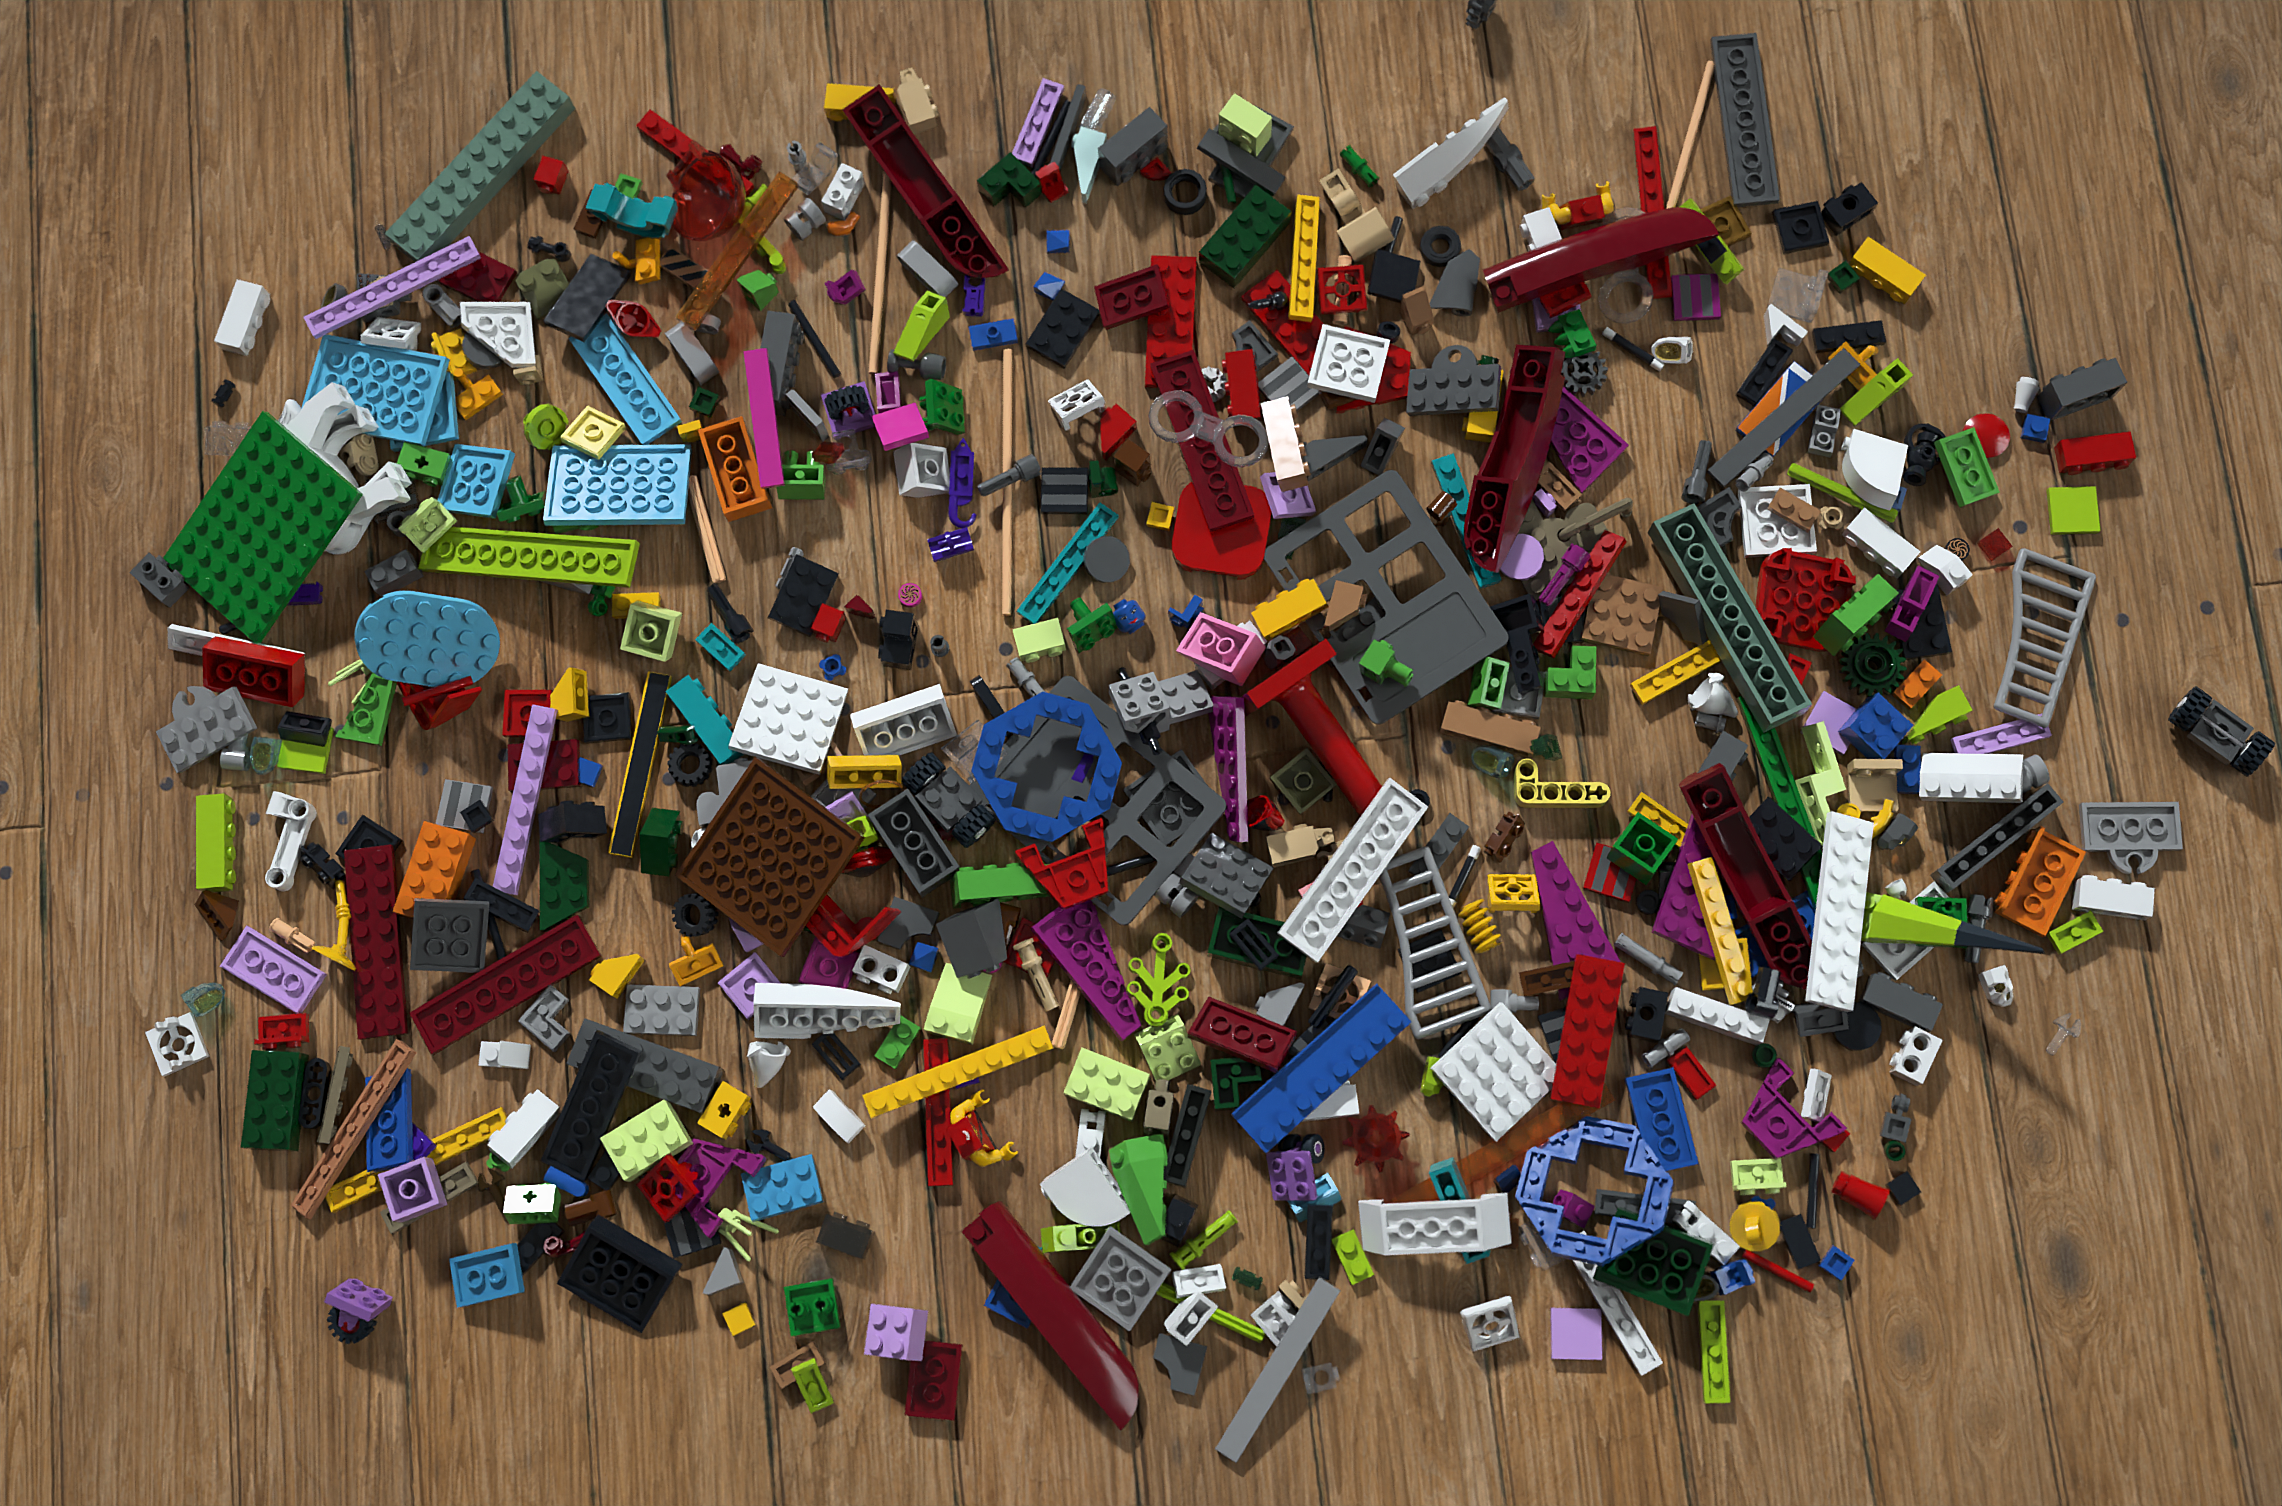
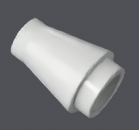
(2025, 393)

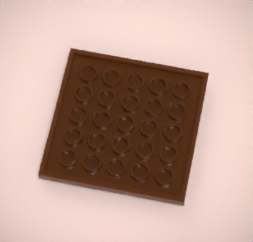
(769, 856)

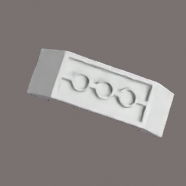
(1435, 1225)

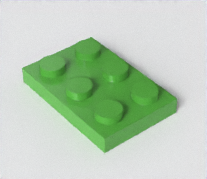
(1966, 467)

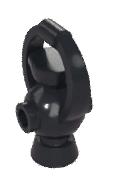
(1923, 456)

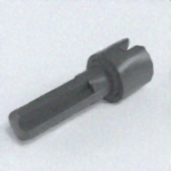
(1022, 470)
(1696, 485)
(1979, 910)

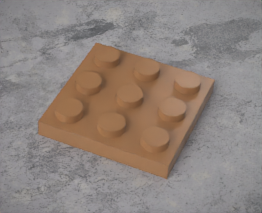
(1622, 615)

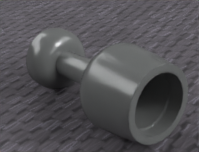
(930, 366)

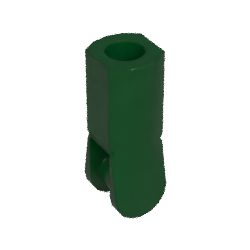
(677, 734)

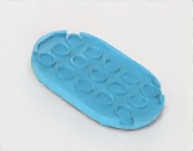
(426, 638)

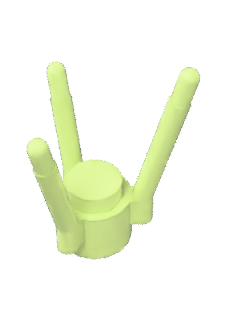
(345, 672)
(732, 1223)

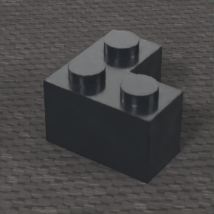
(900, 637)
(572, 821)

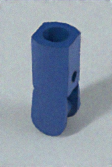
(566, 1182)

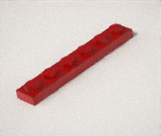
(672, 139)
(1579, 594)
(938, 1119)

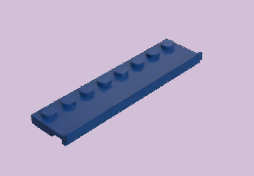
(1321, 1068)

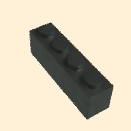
(1186, 1135)

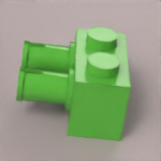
(802, 480)
(1381, 662)

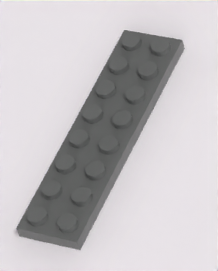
(1744, 120)

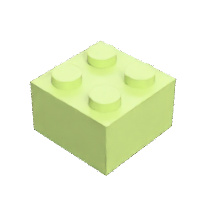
(1245, 125)
(651, 631)

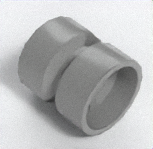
(810, 213)
(2034, 773)
(1182, 902)

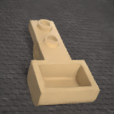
(1362, 230)

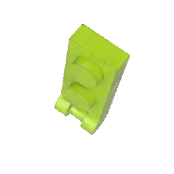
(766, 249)

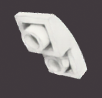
(838, 1116)

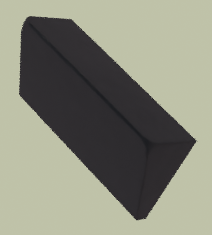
(304, 728)

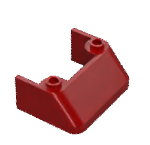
(441, 708)
(840, 934)

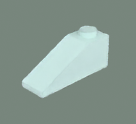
(1087, 159)

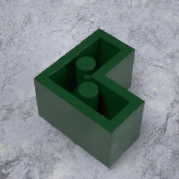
(1009, 177)
(659, 841)
(1226, 1076)

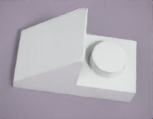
(1778, 322)
(504, 1055)

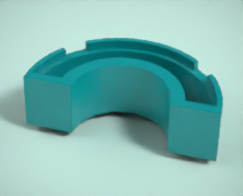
(634, 214)

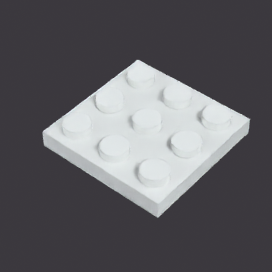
(1348, 363)
(1767, 532)

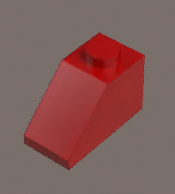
(1115, 429)

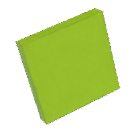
(2073, 510)
(305, 756)

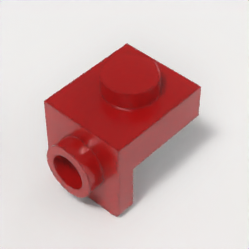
(1051, 182)

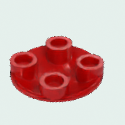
(1991, 432)

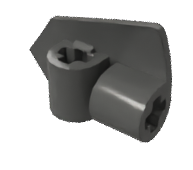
(1458, 285)

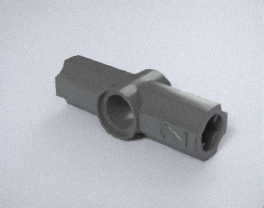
(1509, 160)

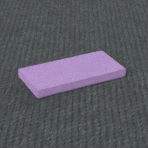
(273, 970)

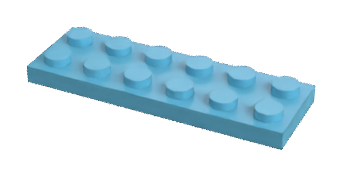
(627, 382)

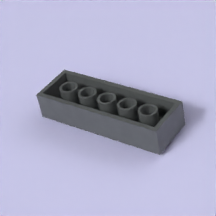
(658, 1069)

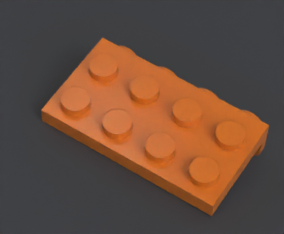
(2039, 881)

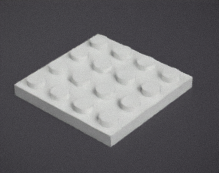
(788, 719)
(1497, 1071)

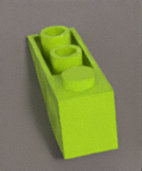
(923, 324)
(1876, 392)
(1942, 710)
(1073, 1237)

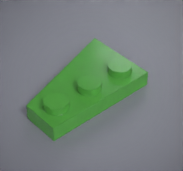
(371, 713)

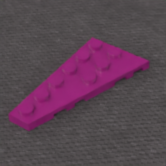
(1567, 915)

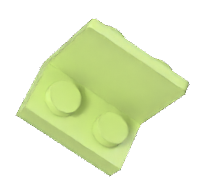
(1168, 1049)

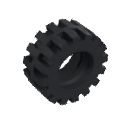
(683, 752)
(683, 919)

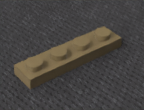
(333, 1105)
(453, 1184)

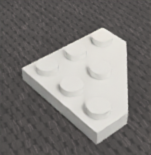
(502, 328)

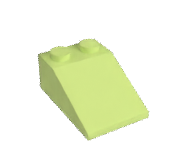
(957, 1006)

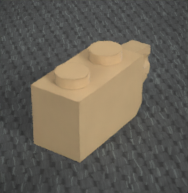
(915, 102)
(1297, 845)

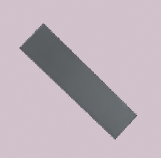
(1069, 126)
(1241, 162)
(1608, 1201)

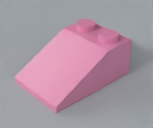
(1222, 648)

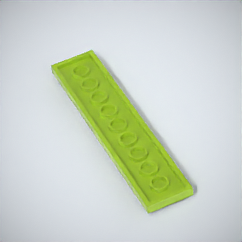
(533, 556)

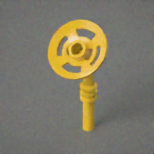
(343, 914)

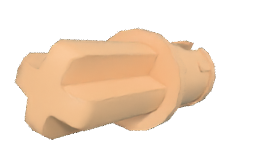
(291, 935)

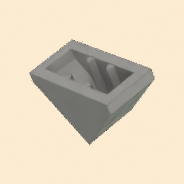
(725, 1273)

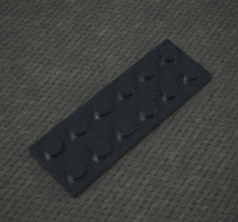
(591, 1105)

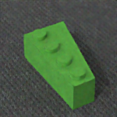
(1855, 615)
(994, 883)

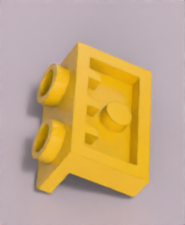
(450, 346)

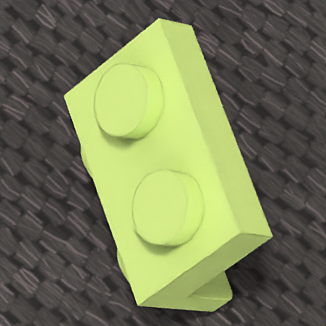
(427, 524)
(1757, 1175)

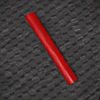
(436, 691)
(1778, 1270)

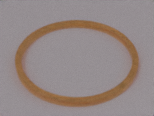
(874, 783)

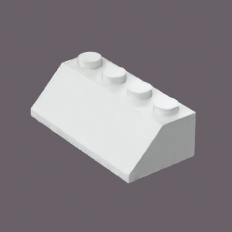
(904, 723)
(1971, 777)

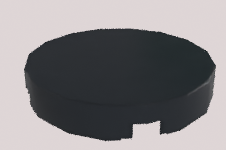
(1863, 1028)

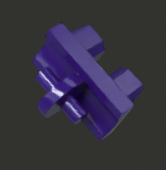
(950, 544)

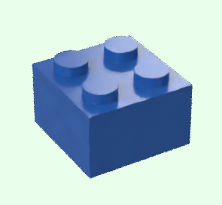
(1875, 727)

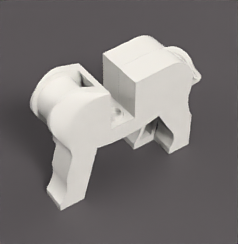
(326, 434)

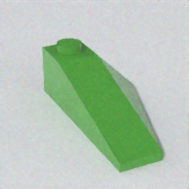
(1140, 1175)

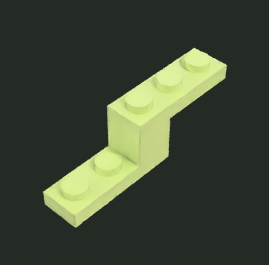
(1825, 782)

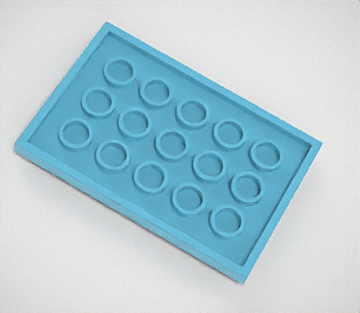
(391, 382)
(621, 488)

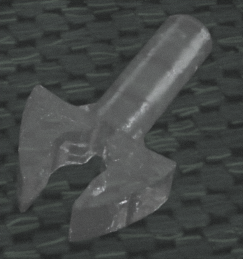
(2063, 1033)

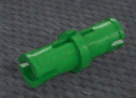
(1359, 166)

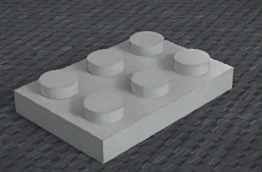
(661, 1010)

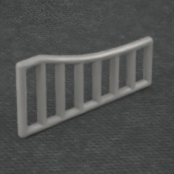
(2018, 643)
(1408, 959)

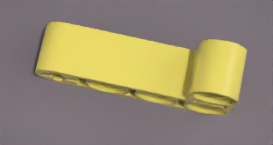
(1559, 788)

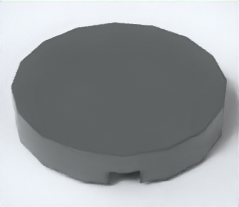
(478, 354)
(1106, 559)

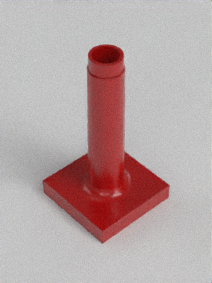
(1317, 724)

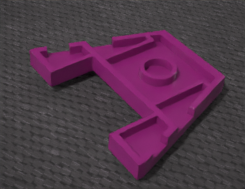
(1778, 1124)
(712, 1164)

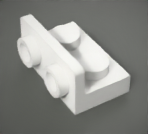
(1275, 1316)

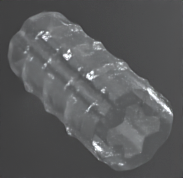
(1098, 110)

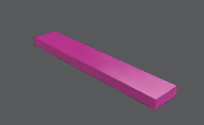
(764, 418)

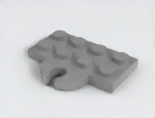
(204, 726)
(2130, 830)

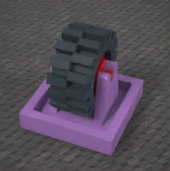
(849, 408)
(355, 1309)

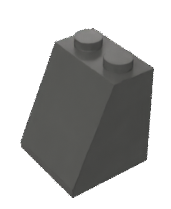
(974, 939)

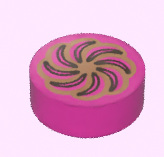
(910, 595)

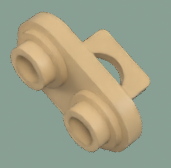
(361, 453)

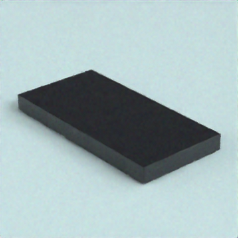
(586, 296)

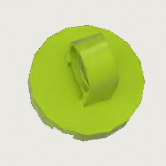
(545, 426)

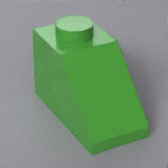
(758, 288)

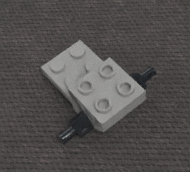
(1153, 705)

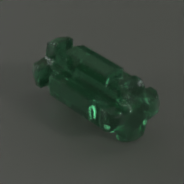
(1247, 1278)

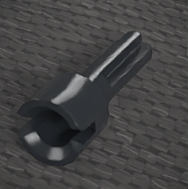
(736, 624)

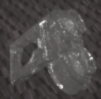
(851, 457)

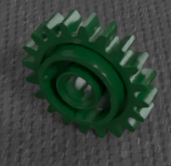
(1883, 655)

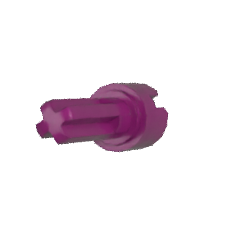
(1572, 561)

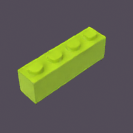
(215, 843)

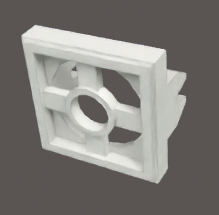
(404, 328)
(1064, 400)
(154, 1037)
(1508, 1333)

